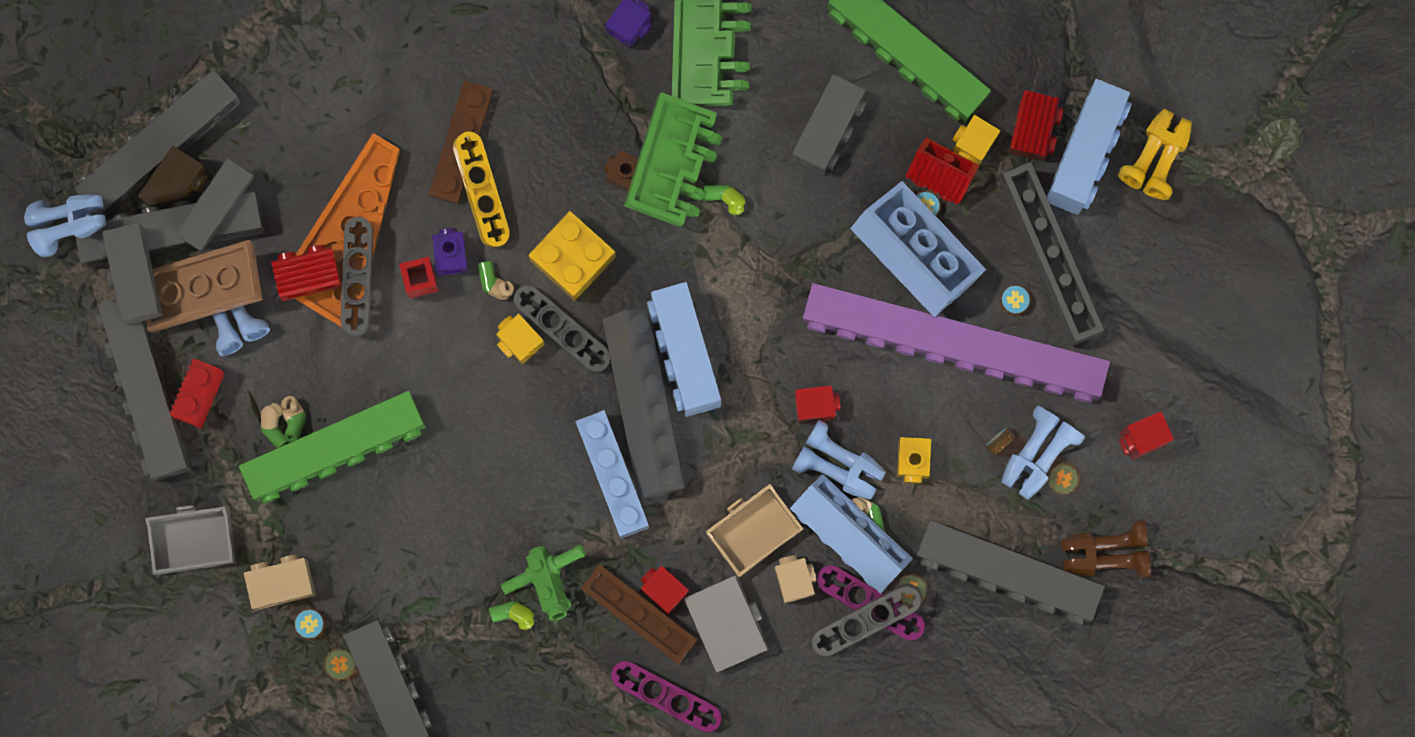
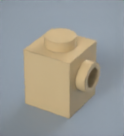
(795, 578)

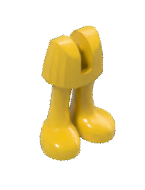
(1157, 137)

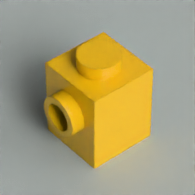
(975, 139)
(518, 338)
(913, 459)

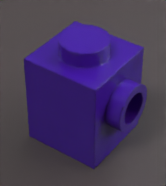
(629, 22)
(450, 252)

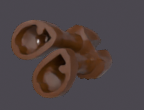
(1134, 538)

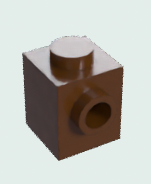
(620, 170)

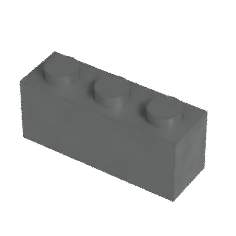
(829, 125)
(131, 274)

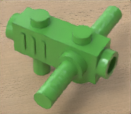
(545, 575)

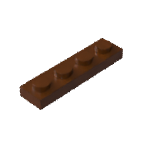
(467, 117)
(638, 614)

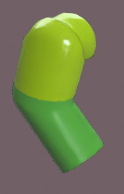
(728, 195)
(514, 611)

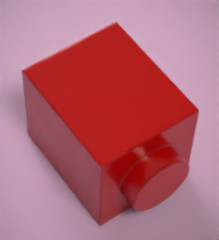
(419, 277)
(816, 404)
(663, 588)

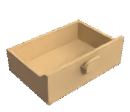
(753, 530)

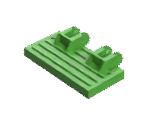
(699, 44)
(670, 158)

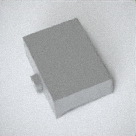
(190, 540)
(727, 623)

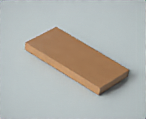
(206, 285)

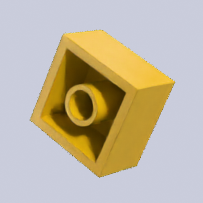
(572, 256)

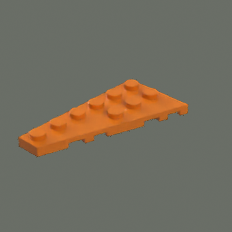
(360, 194)

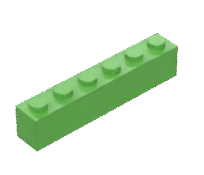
(912, 54)
(332, 447)

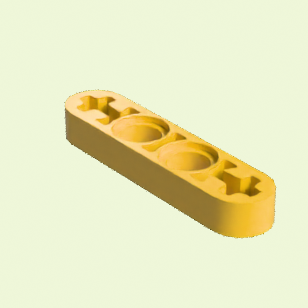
(486, 188)

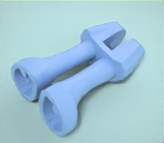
(80, 221)
(249, 327)
(1023, 462)
(849, 479)

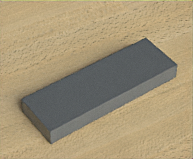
(214, 205)

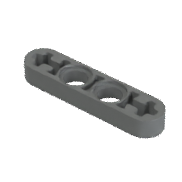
(361, 276)
(560, 331)
(865, 617)

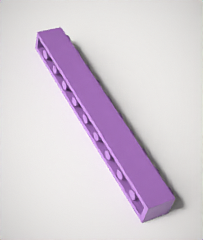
(955, 342)

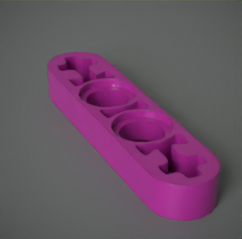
(871, 594)
(664, 700)

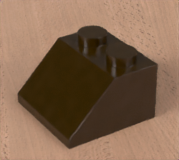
(175, 180)

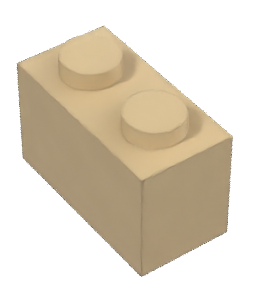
(279, 583)

